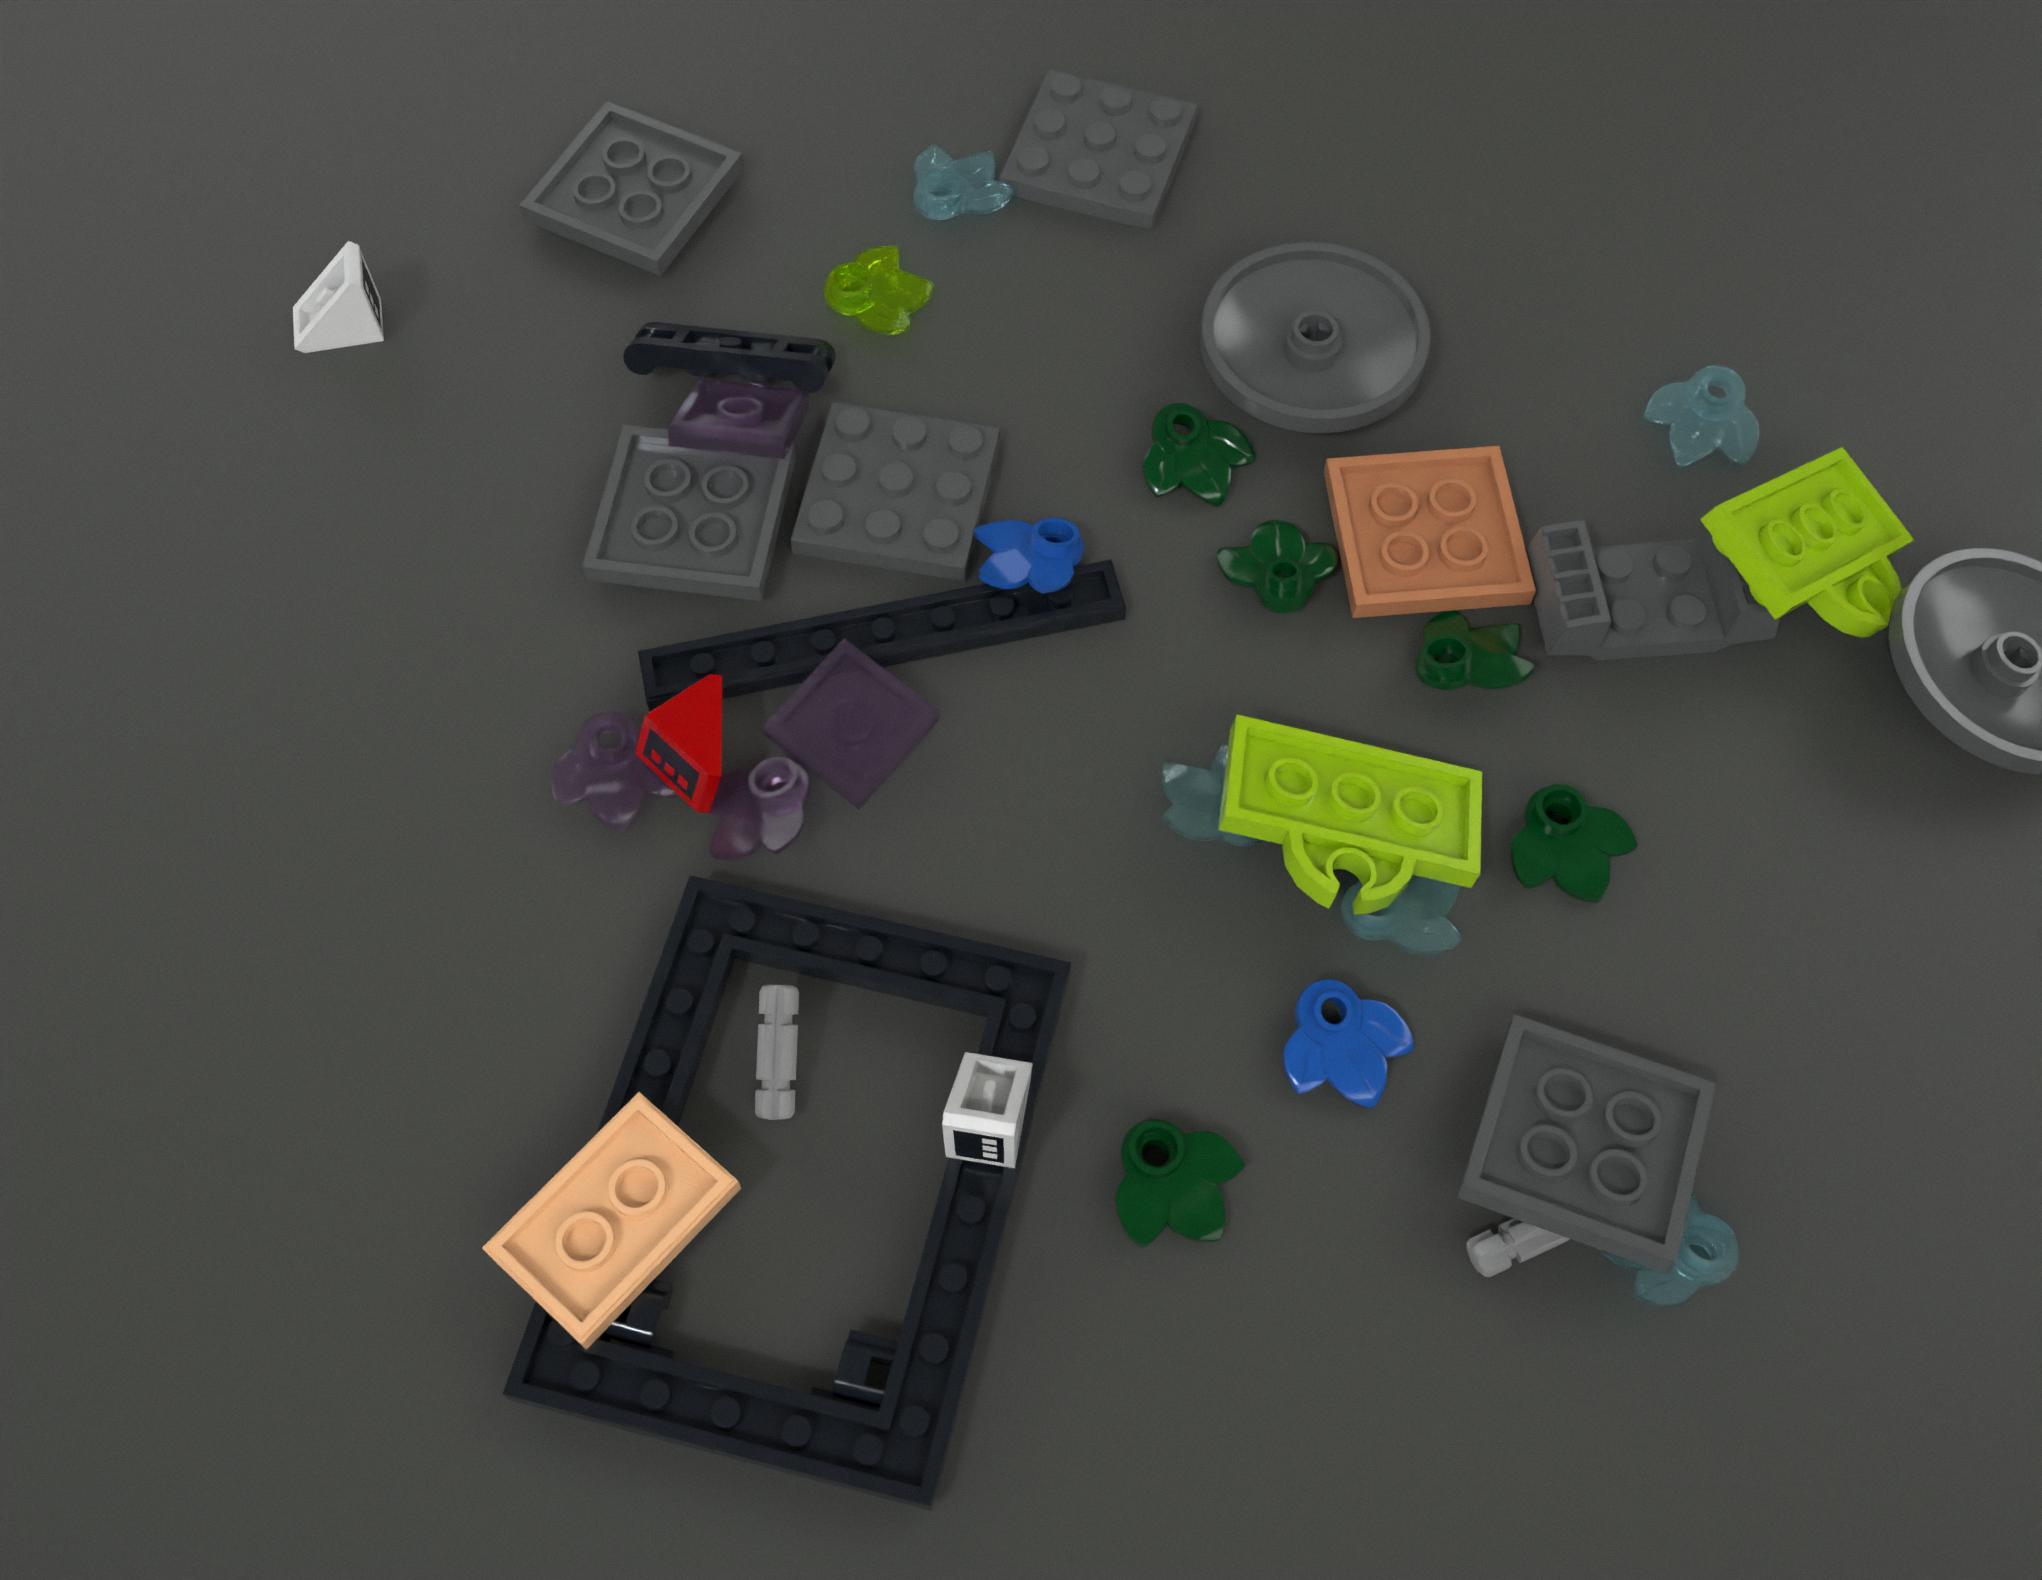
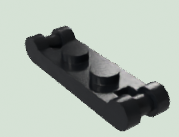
(743, 353)

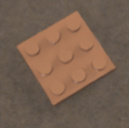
(1428, 532)

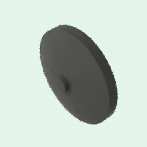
(1314, 337)
(1972, 652)

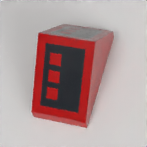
(685, 742)

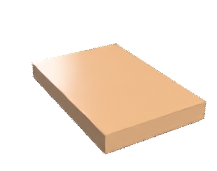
(612, 1219)

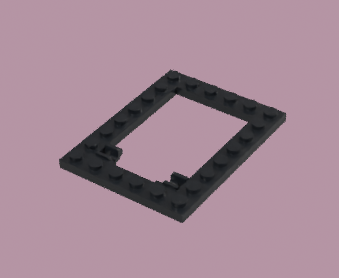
(857, 1435)

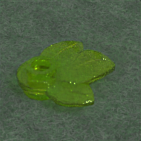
(877, 291)

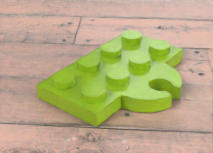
(1816, 541)
(1351, 811)

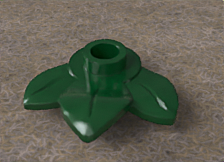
(1195, 460)
(1278, 565)
(1470, 656)
(1569, 852)
(1181, 1190)

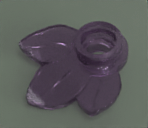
(608, 778)
(759, 809)

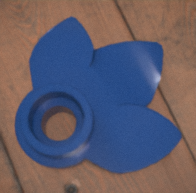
(1030, 553)
(1347, 1052)

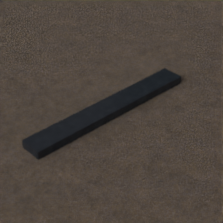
(885, 633)

